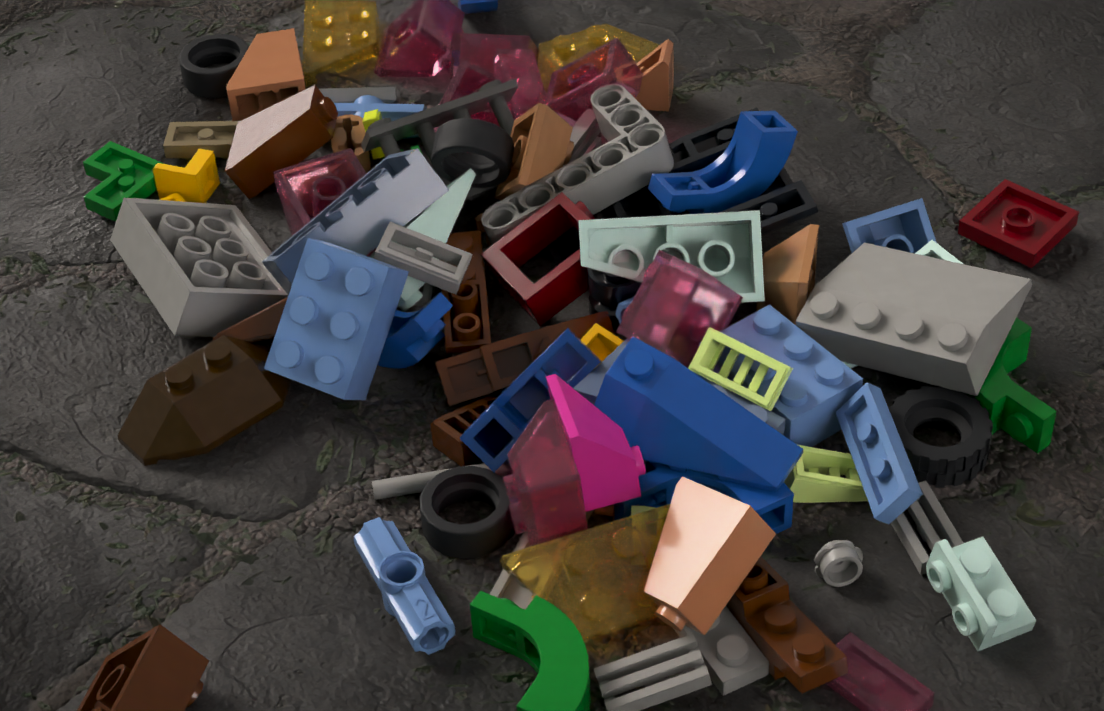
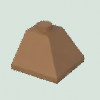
(539, 148)
(791, 272)

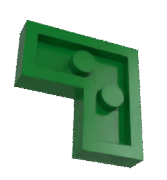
(122, 175)

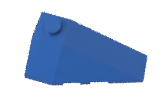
(690, 422)

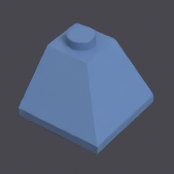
(899, 228)

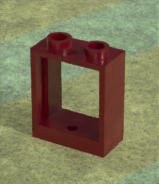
(526, 240)

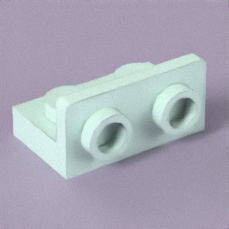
(978, 592)

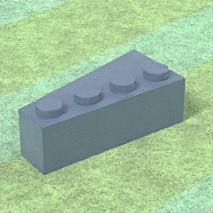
(357, 219)

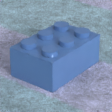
(336, 320)
(816, 384)

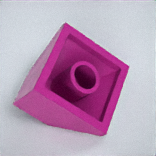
(599, 449)

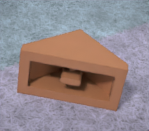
(657, 78)

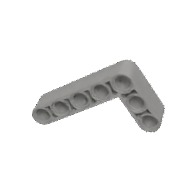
(602, 177)

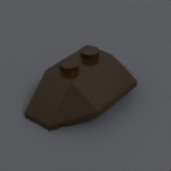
(203, 401)

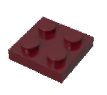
(1018, 223)

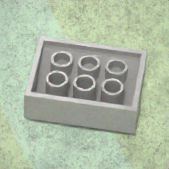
(196, 263)
(914, 315)

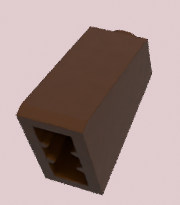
(279, 138)

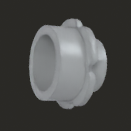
(839, 563)

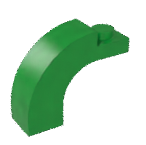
(1010, 405)
(545, 641)

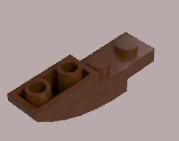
(468, 319)
(501, 362)
(784, 632)

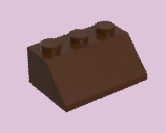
(148, 675)

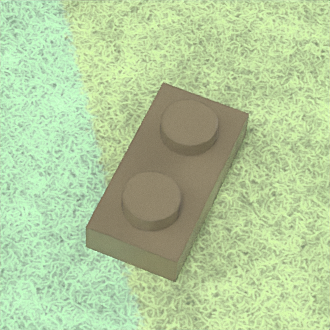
(186, 138)

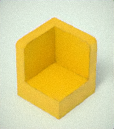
(193, 182)

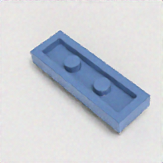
(878, 453)

